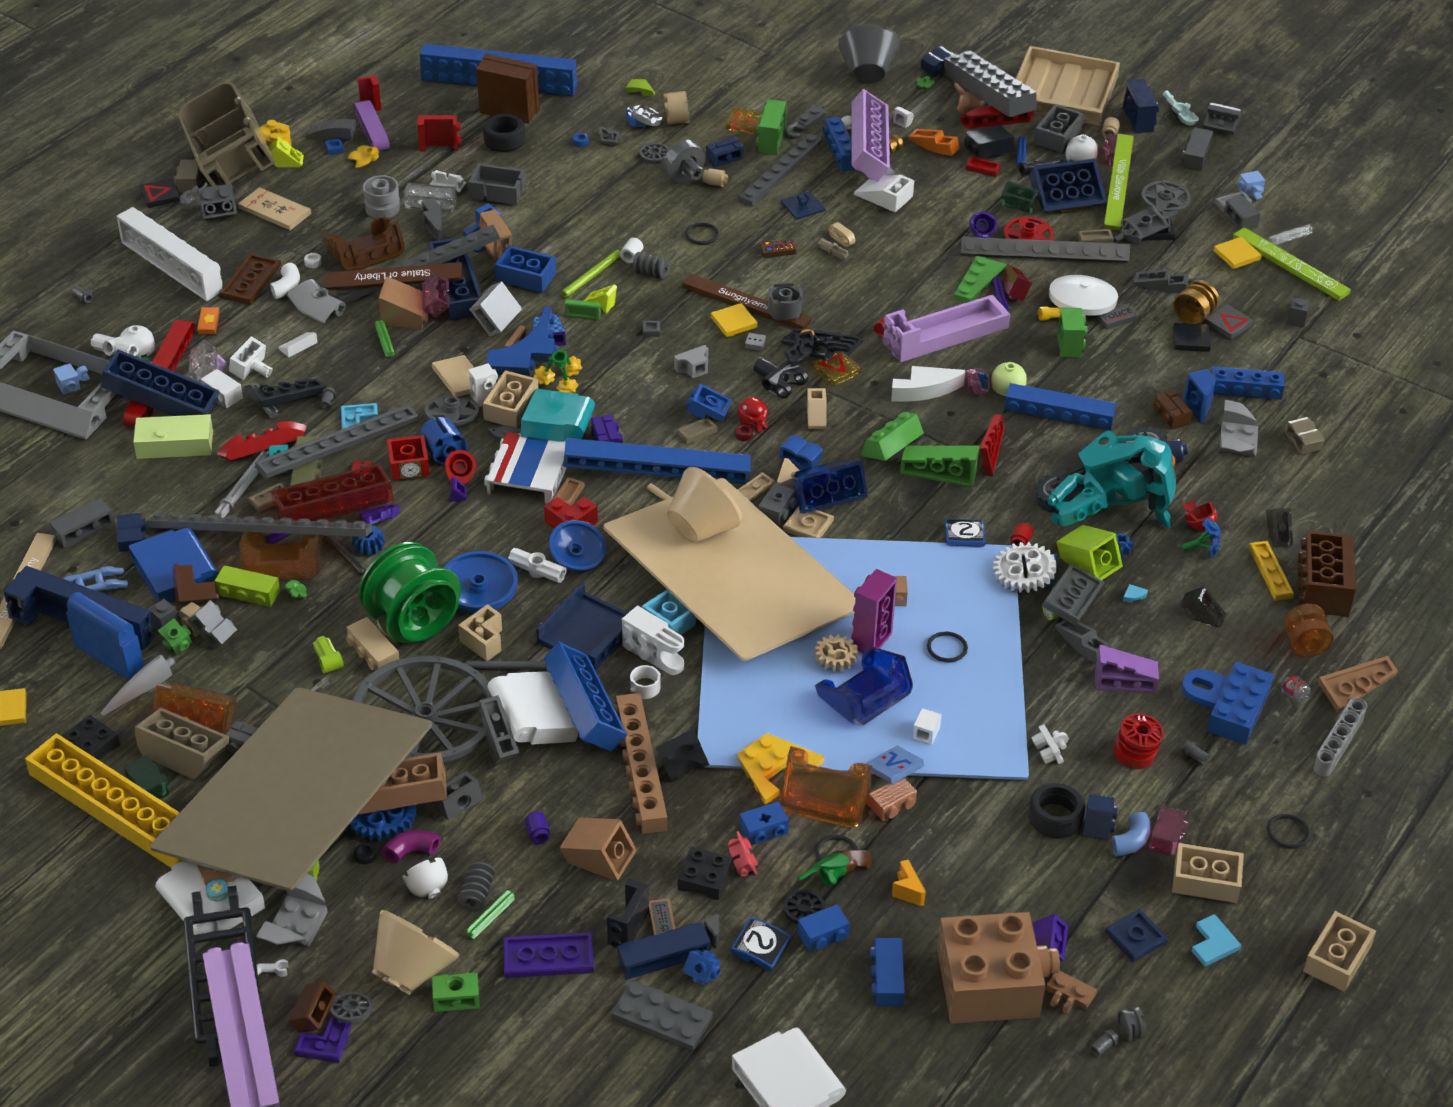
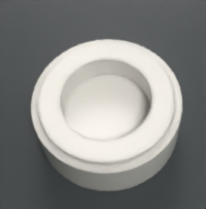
(312, 260)

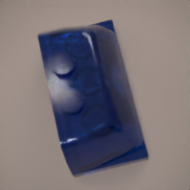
(829, 484)

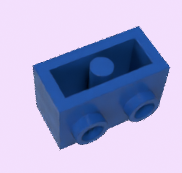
(823, 928)

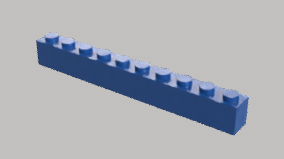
(654, 460)

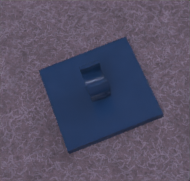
(803, 205)

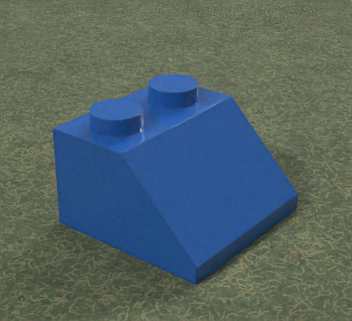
(1199, 393)

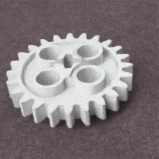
(1039, 567)

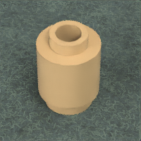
(1110, 126)
(715, 177)

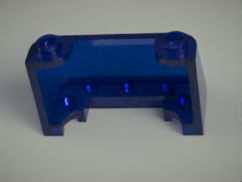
(873, 690)

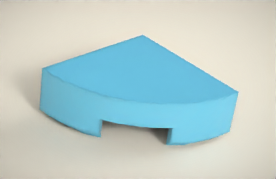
(1134, 593)

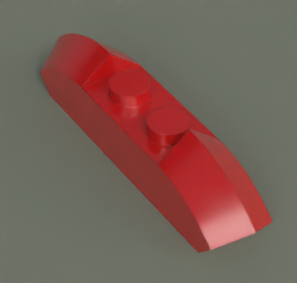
(990, 117)
(238, 447)

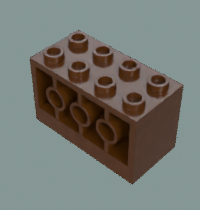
(1327, 572)

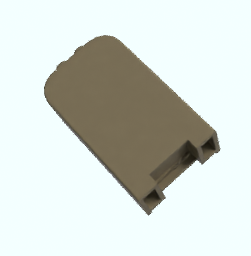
(224, 135)

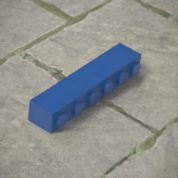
(1060, 406)

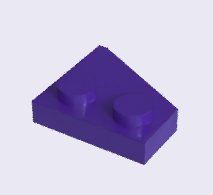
(380, 513)

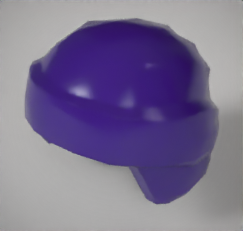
(983, 224)

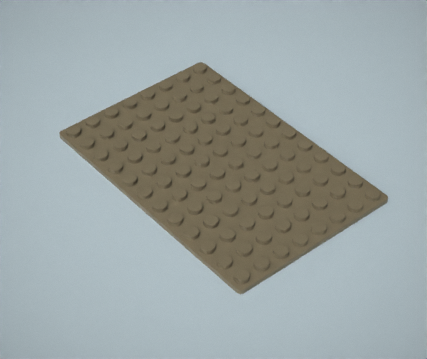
(292, 788)

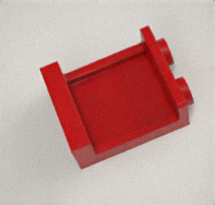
(438, 131)

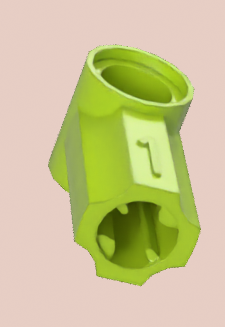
(328, 658)

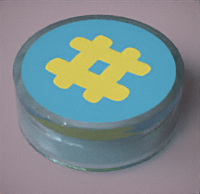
(217, 890)

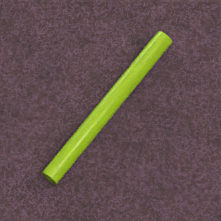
(591, 274)

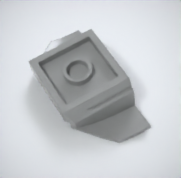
(1238, 430)
(298, 916)

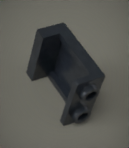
(625, 928)

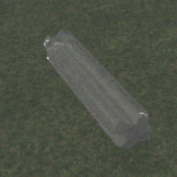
(1290, 234)

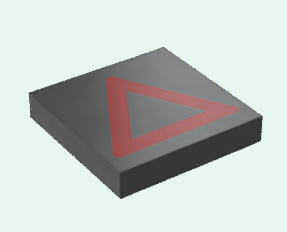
(1229, 321)

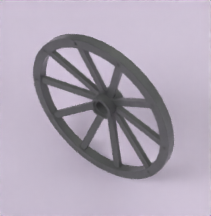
(426, 709)

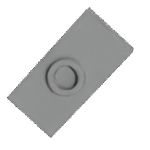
(692, 362)

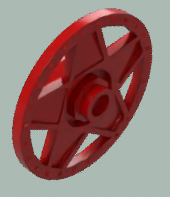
(1028, 229)

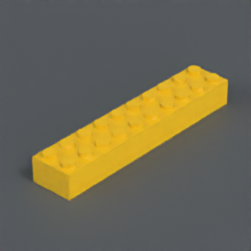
(102, 793)

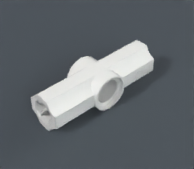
(110, 345)
(537, 565)

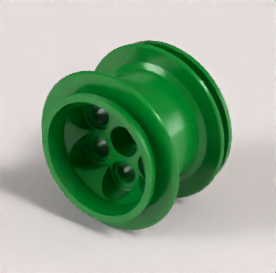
(410, 591)

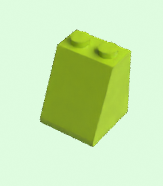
(1091, 551)

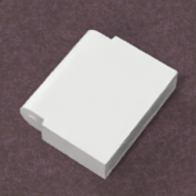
(534, 708)
(185, 878)
(787, 1072)

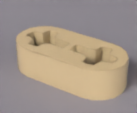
(841, 234)

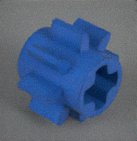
(1124, 544)

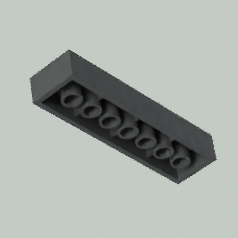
(990, 83)

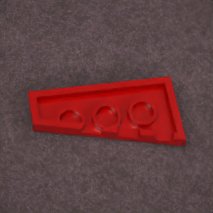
(991, 445)

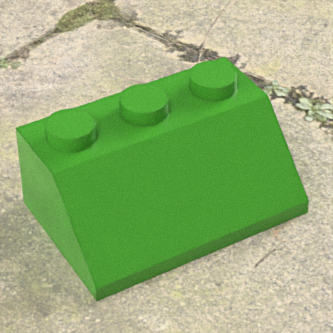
(893, 437)

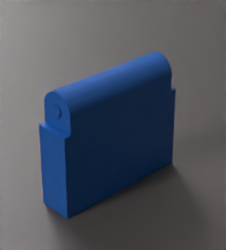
(159, 553)
(104, 635)

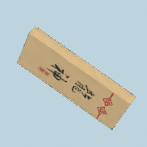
(274, 208)

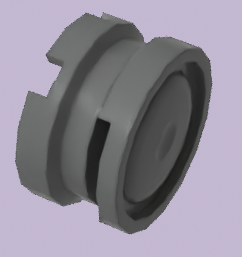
(1131, 1024)

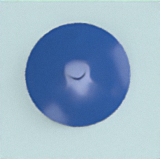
(483, 580)

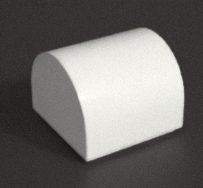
(902, 117)

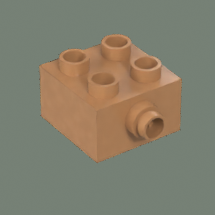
(993, 967)

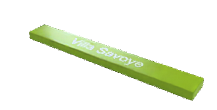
(1118, 182)

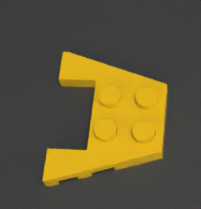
(767, 758)

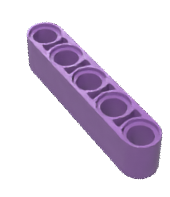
(371, 125)

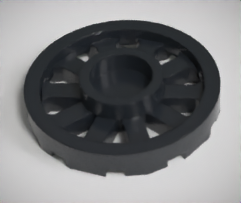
(804, 905)

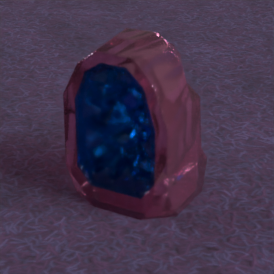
(978, 380)

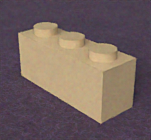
(371, 644)

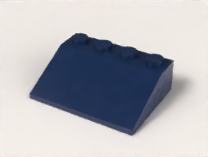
(1068, 185)

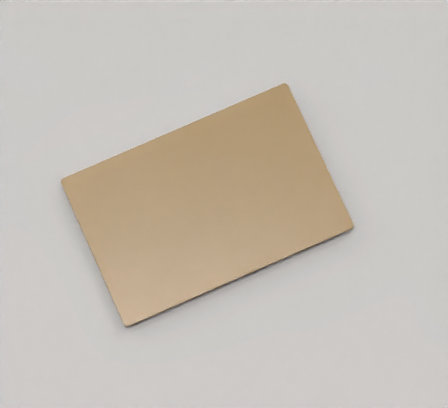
(742, 584)

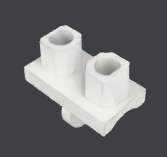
(1052, 752)

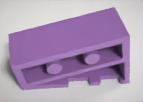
(1125, 671)

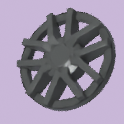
(650, 153)
(348, 1008)

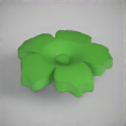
(925, 82)
(296, 589)

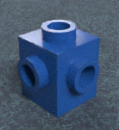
(702, 966)

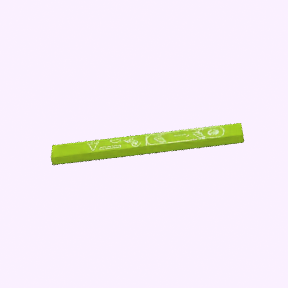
(1294, 265)

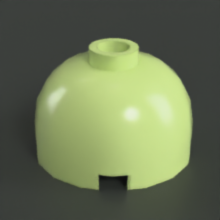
(1006, 374)

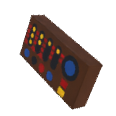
(778, 248)

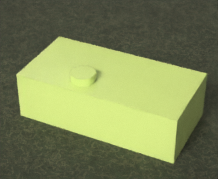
(173, 436)

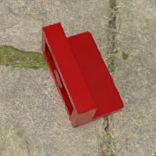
(370, 90)

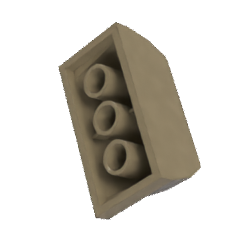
(178, 742)

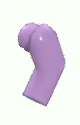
(221, 363)

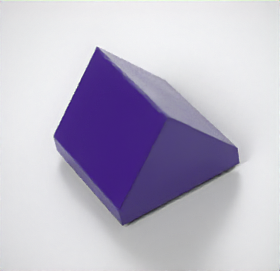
(457, 490)

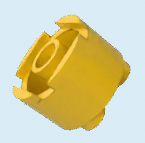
(273, 130)

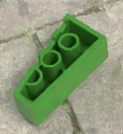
(942, 463)

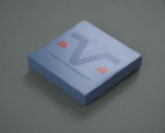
(895, 764)

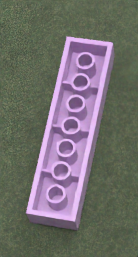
(870, 135)

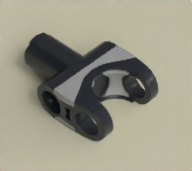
(778, 377)

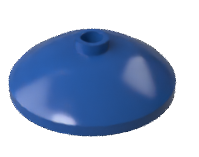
(577, 537)

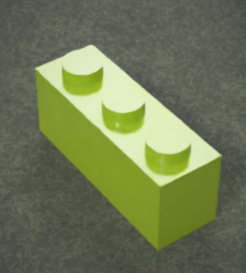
(247, 586)

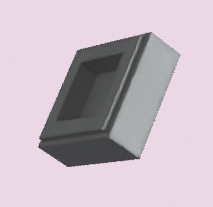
(651, 328)

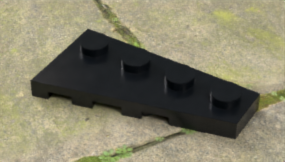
(269, 395)

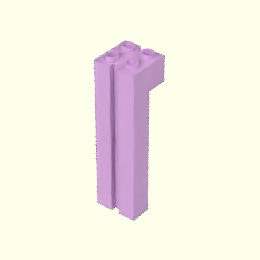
(943, 328)
(240, 1027)

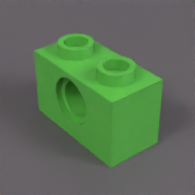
(465, 996)

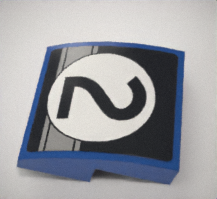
(964, 532)
(760, 943)

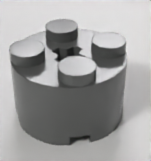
(785, 301)

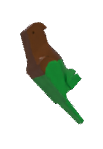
(839, 864)

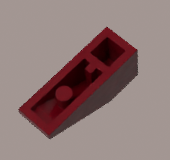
(1016, 283)

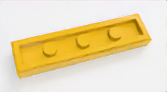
(1271, 571)

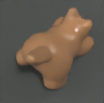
(968, 101)

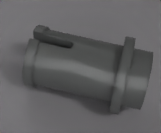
(84, 295)
(328, 395)
(1195, 752)
(1108, 1039)

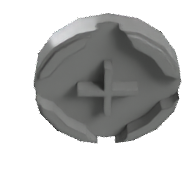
(647, 115)

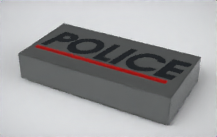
(1117, 317)

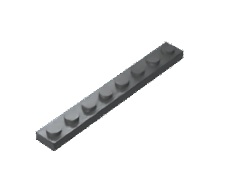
(780, 170)

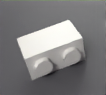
(230, 390)

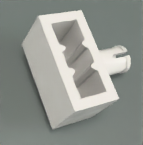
(249, 359)

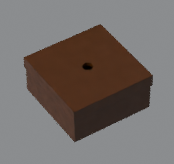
(507, 87)

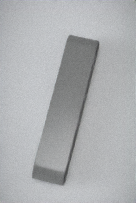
(1340, 737)

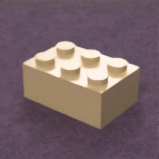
(509, 399)
(1208, 873)
(1339, 951)

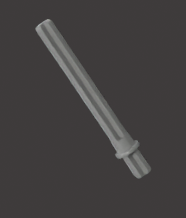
(227, 505)

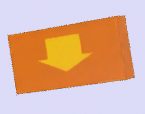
(208, 320)

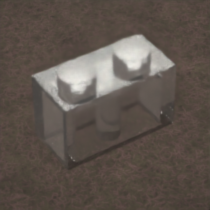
(202, 360)

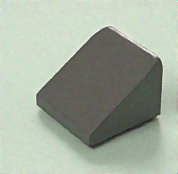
(712, 929)

